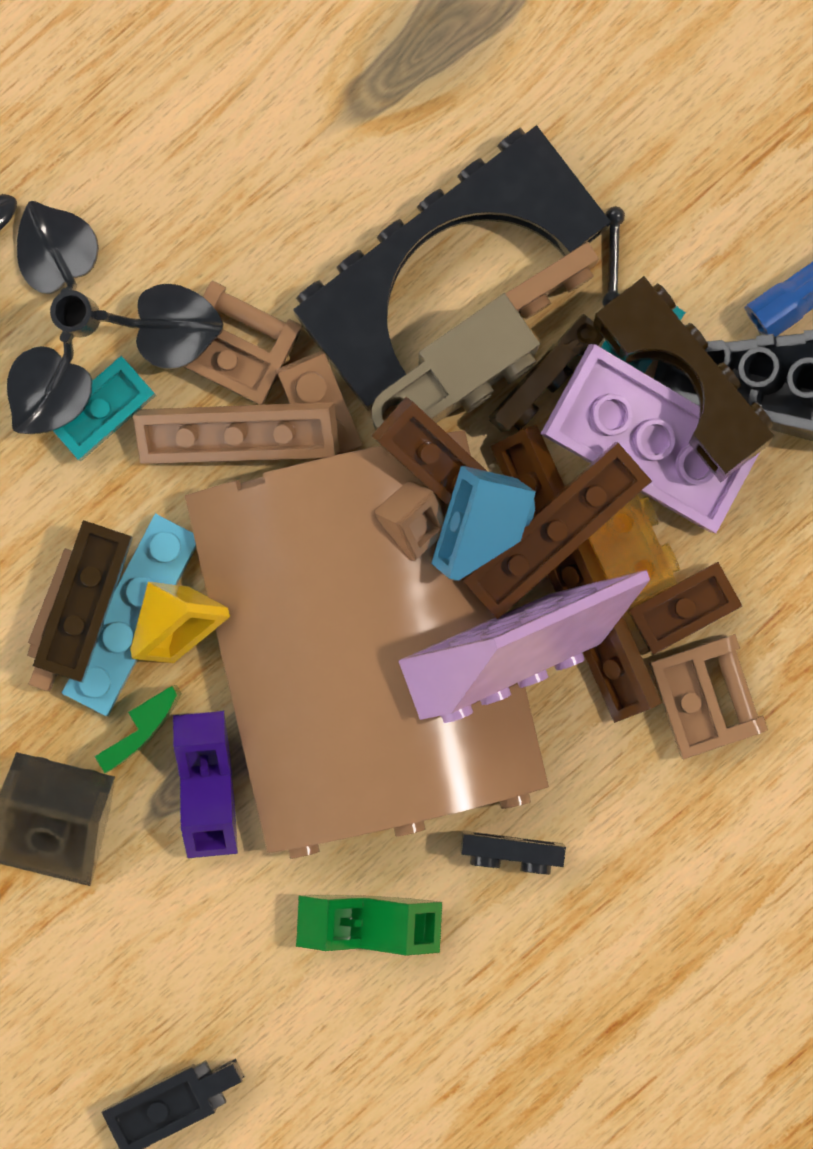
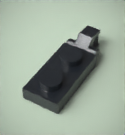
(170, 1104)

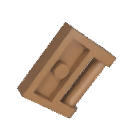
(237, 362)
(692, 701)

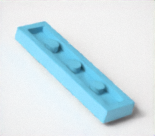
(159, 559)

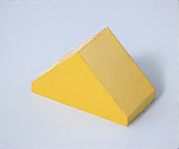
(174, 622)

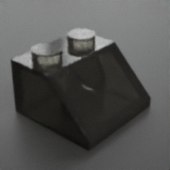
(53, 818)

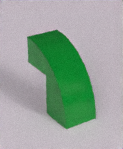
(369, 923)

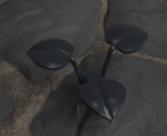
(48, 388)

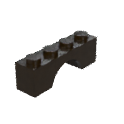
(644, 327)

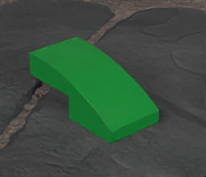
(148, 719)

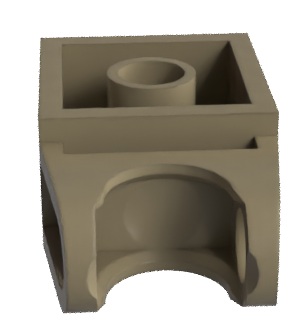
(465, 363)

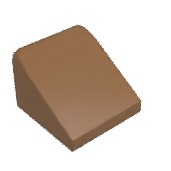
(412, 518)

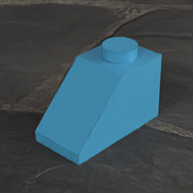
(481, 521)

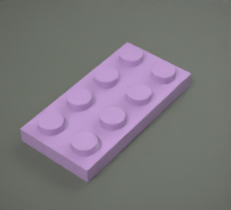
(653, 424)

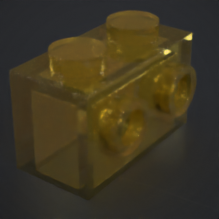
(630, 546)

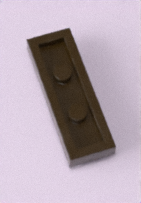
(83, 601)

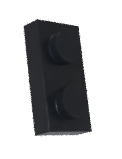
(534, 855)

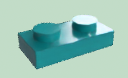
(113, 401)

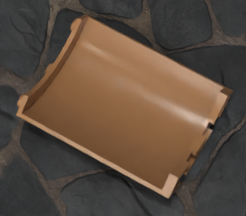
(315, 651)

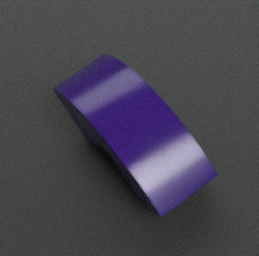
(205, 784)

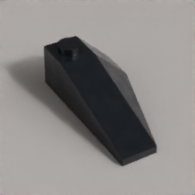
(771, 373)

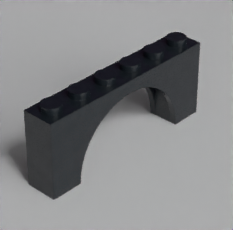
(519, 186)

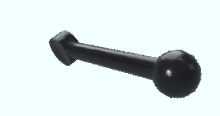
(616, 216)

